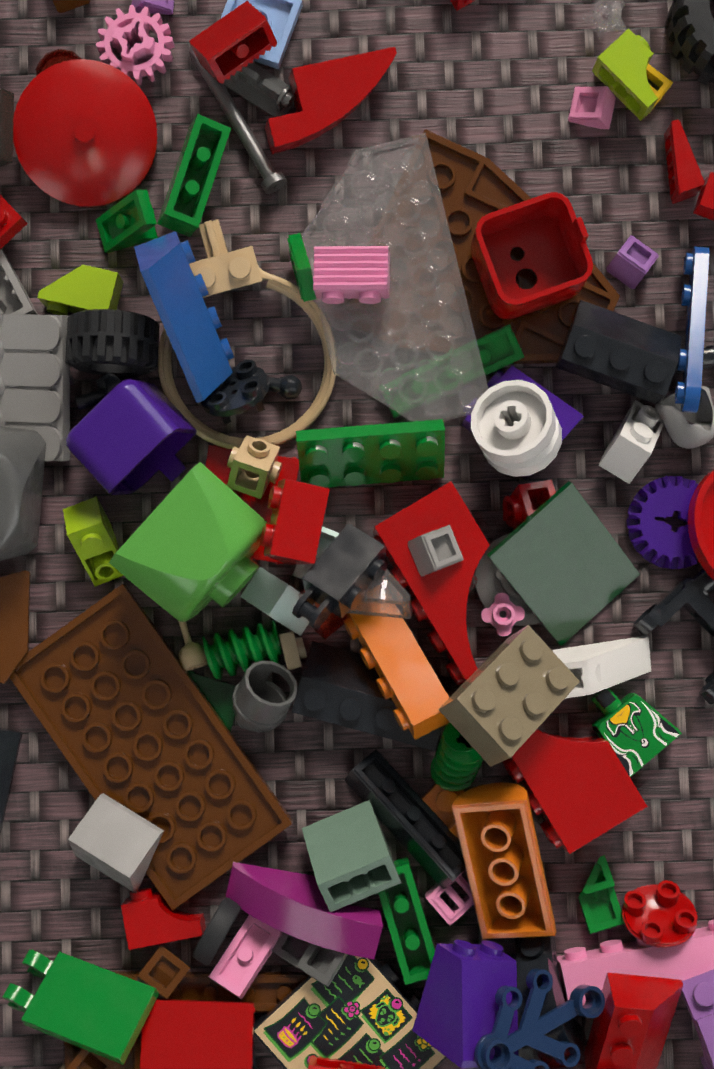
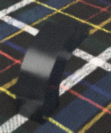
(541, 954)

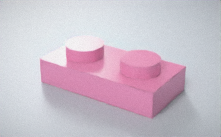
(245, 956)

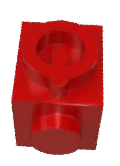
(525, 501)

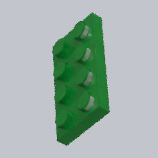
(372, 453)

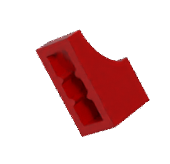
(152, 922)

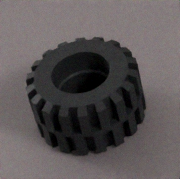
(112, 342)

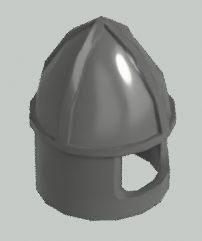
(261, 703)

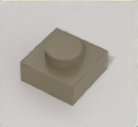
(293, 650)

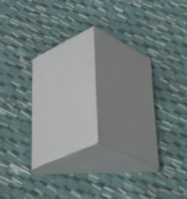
(116, 842)

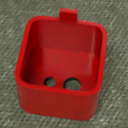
(552, 250)

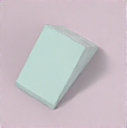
(275, 599)

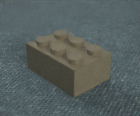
(509, 696)

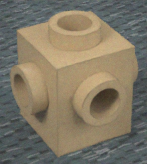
(253, 466)

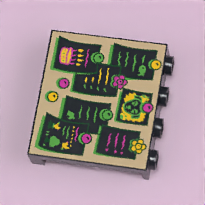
(355, 1019)

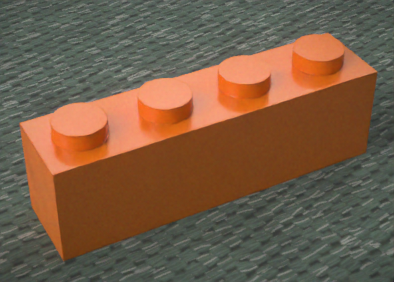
(402, 671)

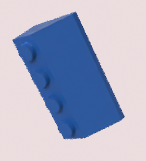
(184, 314)

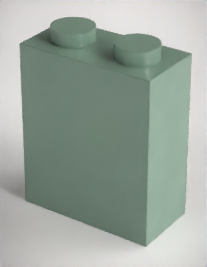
(350, 856)

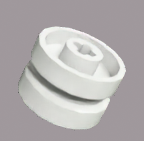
(516, 428)

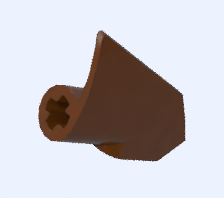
(13, 621)

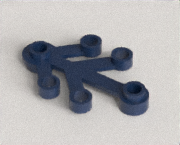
(532, 1027)

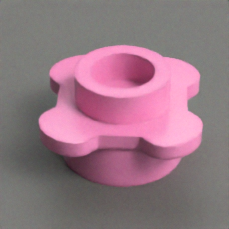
(492, 616)

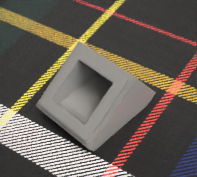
(435, 550)

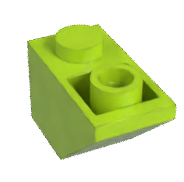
(82, 290)
(92, 539)

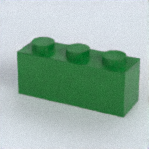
(194, 175)
(408, 925)

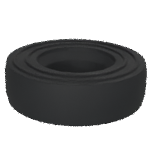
(216, 931)

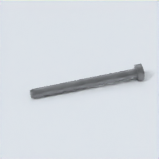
(272, 180)

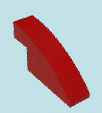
(326, 96)

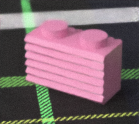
(351, 273)

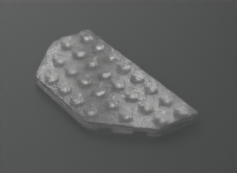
(420, 342)

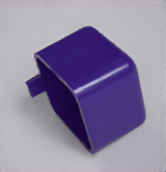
(131, 437)

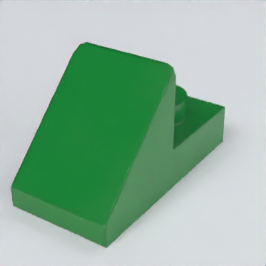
(128, 222)

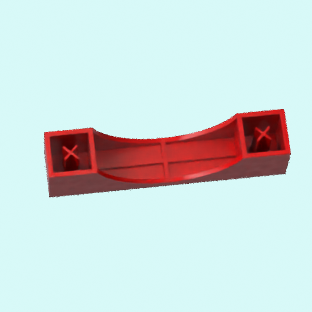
(568, 779)

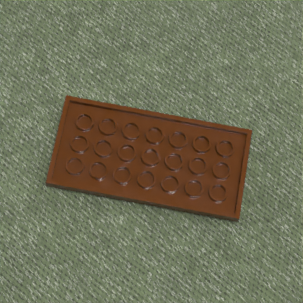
(150, 742)

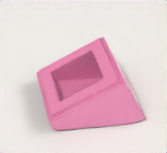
(592, 107)

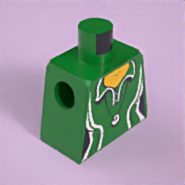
(632, 728)

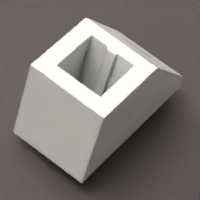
(632, 442)

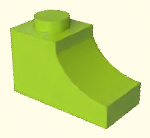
(624, 72)

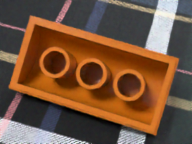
(503, 862)

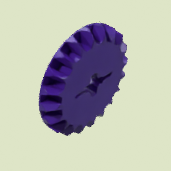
(653, 537)

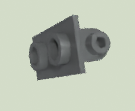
(262, 90)

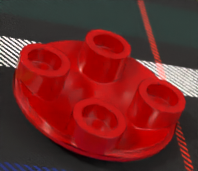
(659, 914)

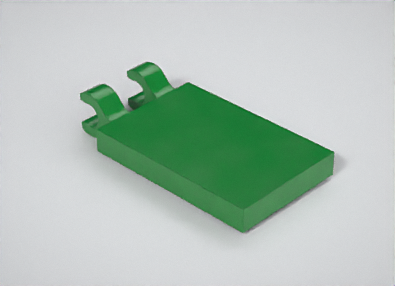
(84, 1004)

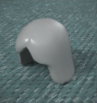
(676, 423)

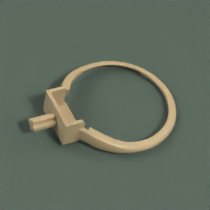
(226, 272)

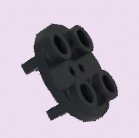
(238, 392)

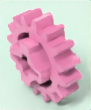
(128, 32)

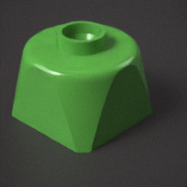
(193, 546)

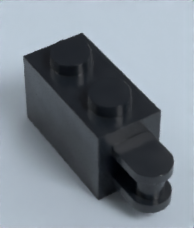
(341, 576)

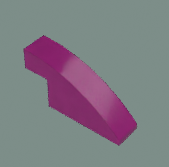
(296, 907)

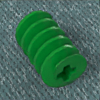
(242, 650)
(455, 761)

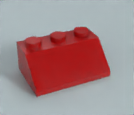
(633, 1022)

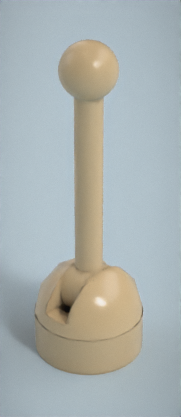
(191, 654)

